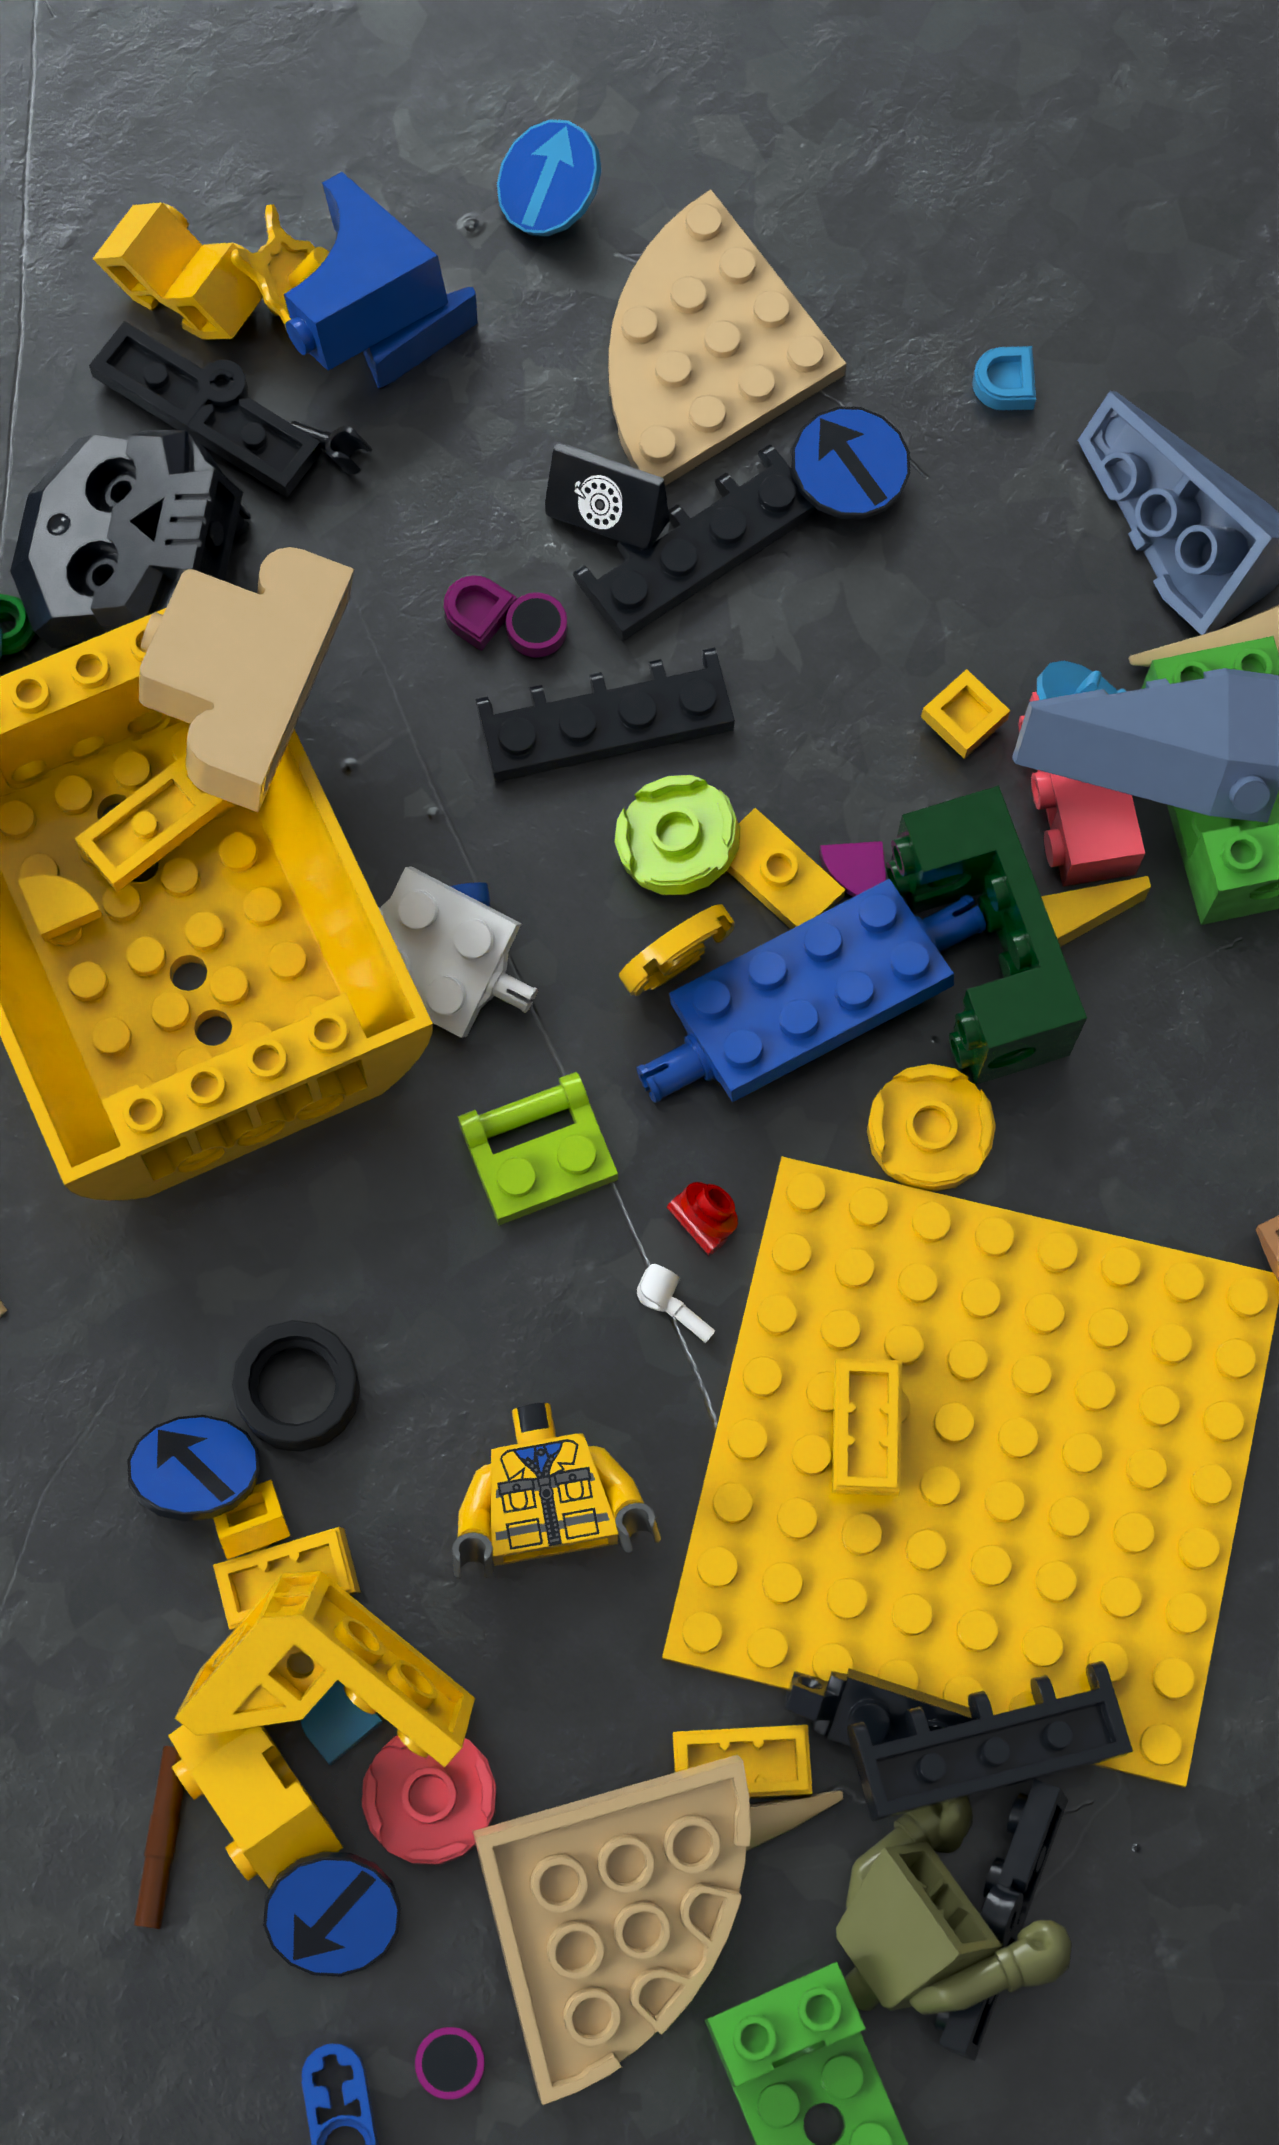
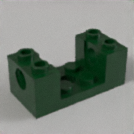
(975, 850)

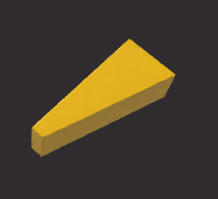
(1084, 909)

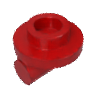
(706, 1214)

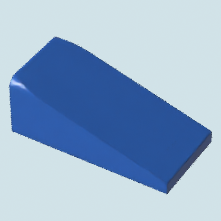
(423, 338)

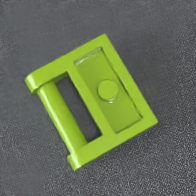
(547, 1166)

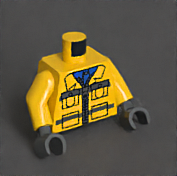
(547, 1498)

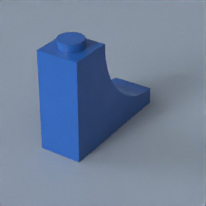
(367, 285)

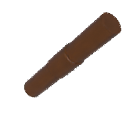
(160, 1843)

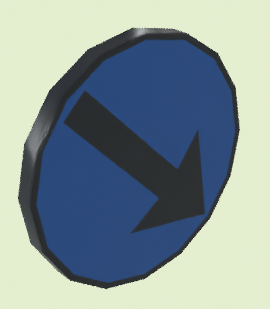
(850, 463)
(193, 1468)
(331, 1914)

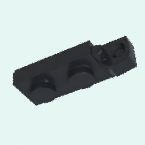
(867, 1699)

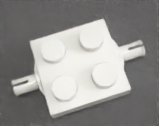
(453, 950)

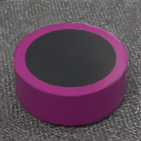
(536, 624)
(449, 2063)

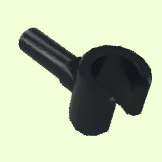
(339, 445)

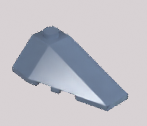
(1193, 521)
(1180, 744)

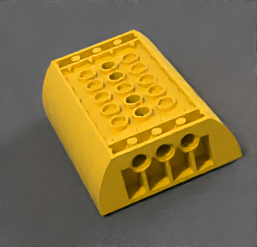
(251, 896)

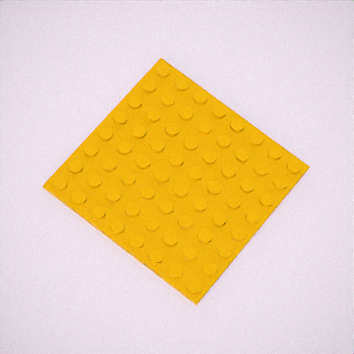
(1061, 1459)

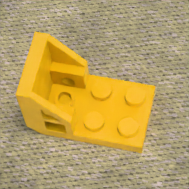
(302, 1643)

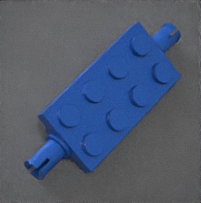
(809, 991)

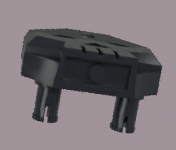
(118, 531)

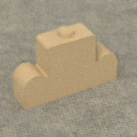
(242, 666)

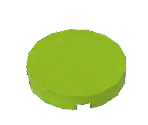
(677, 835)

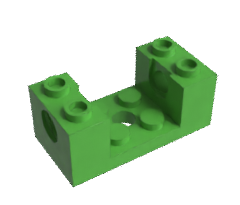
(1226, 860)
(801, 2051)

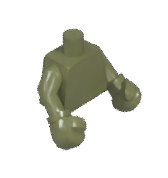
(921, 1936)

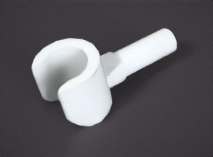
(656, 1293)

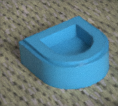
(1006, 378)
(337, 1724)

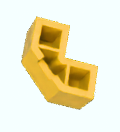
(164, 263)
(254, 1798)

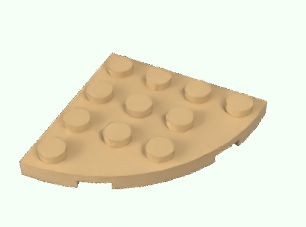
(707, 344)
(615, 1914)

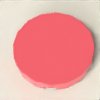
(425, 1808)

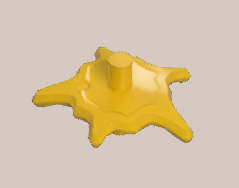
(279, 264)

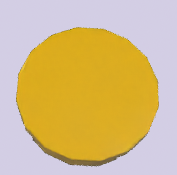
(676, 950)
(931, 1128)

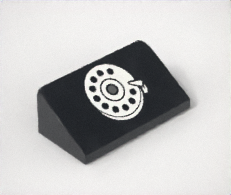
(606, 497)

